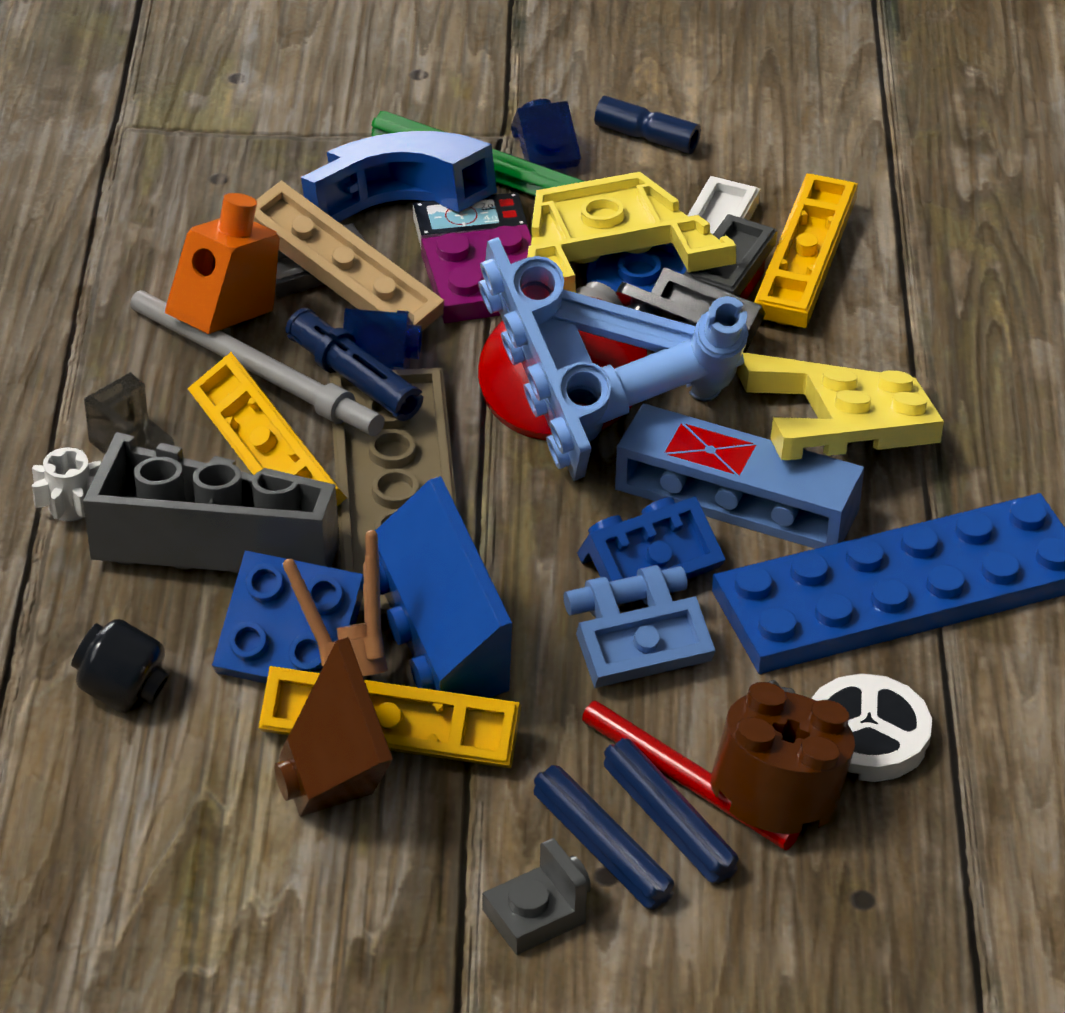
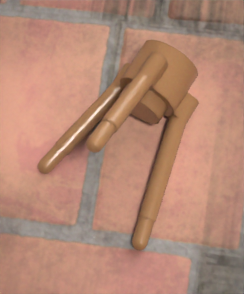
(364, 637)

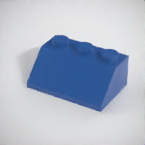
(443, 598)

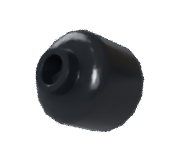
(120, 665)

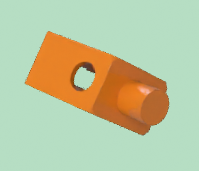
(225, 269)

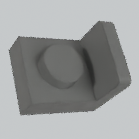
(540, 901)

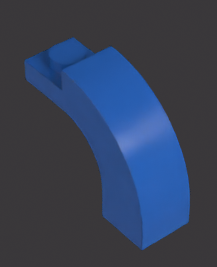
(402, 167)

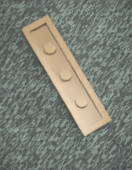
(343, 258)

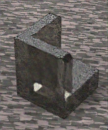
(122, 409)

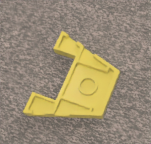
(619, 216)
(848, 405)

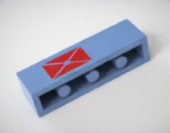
(738, 477)

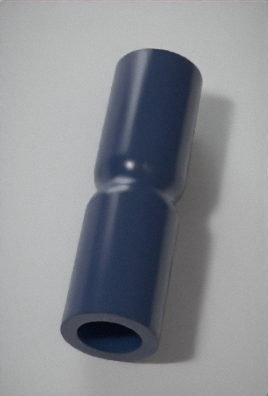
(653, 126)

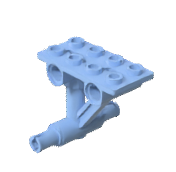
(545, 338)

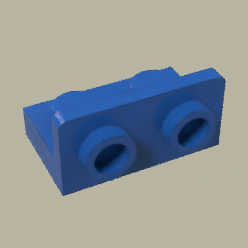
(663, 536)

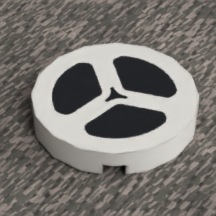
(886, 721)

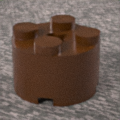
(783, 759)

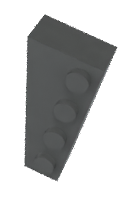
(203, 514)

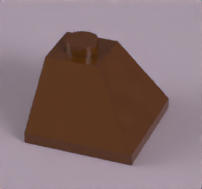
(336, 741)

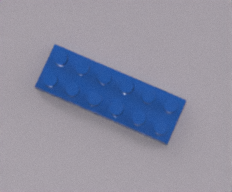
(895, 583)

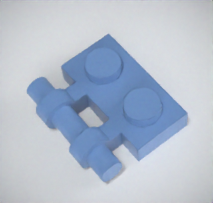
(641, 640)

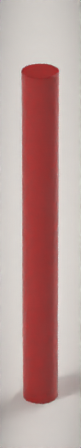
(670, 763)

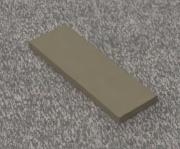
(389, 467)

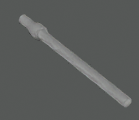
(328, 400)

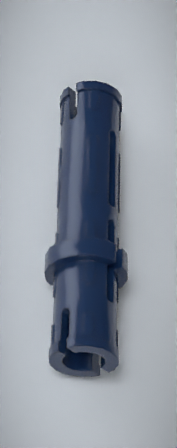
(337, 352)

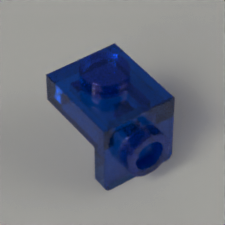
(547, 134)
(386, 335)

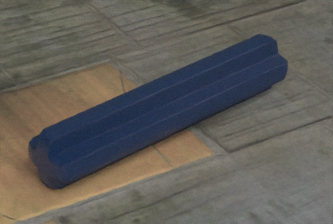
(671, 811)
(604, 837)

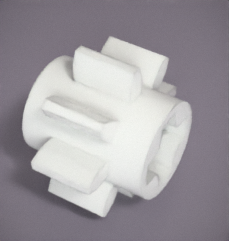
(63, 483)

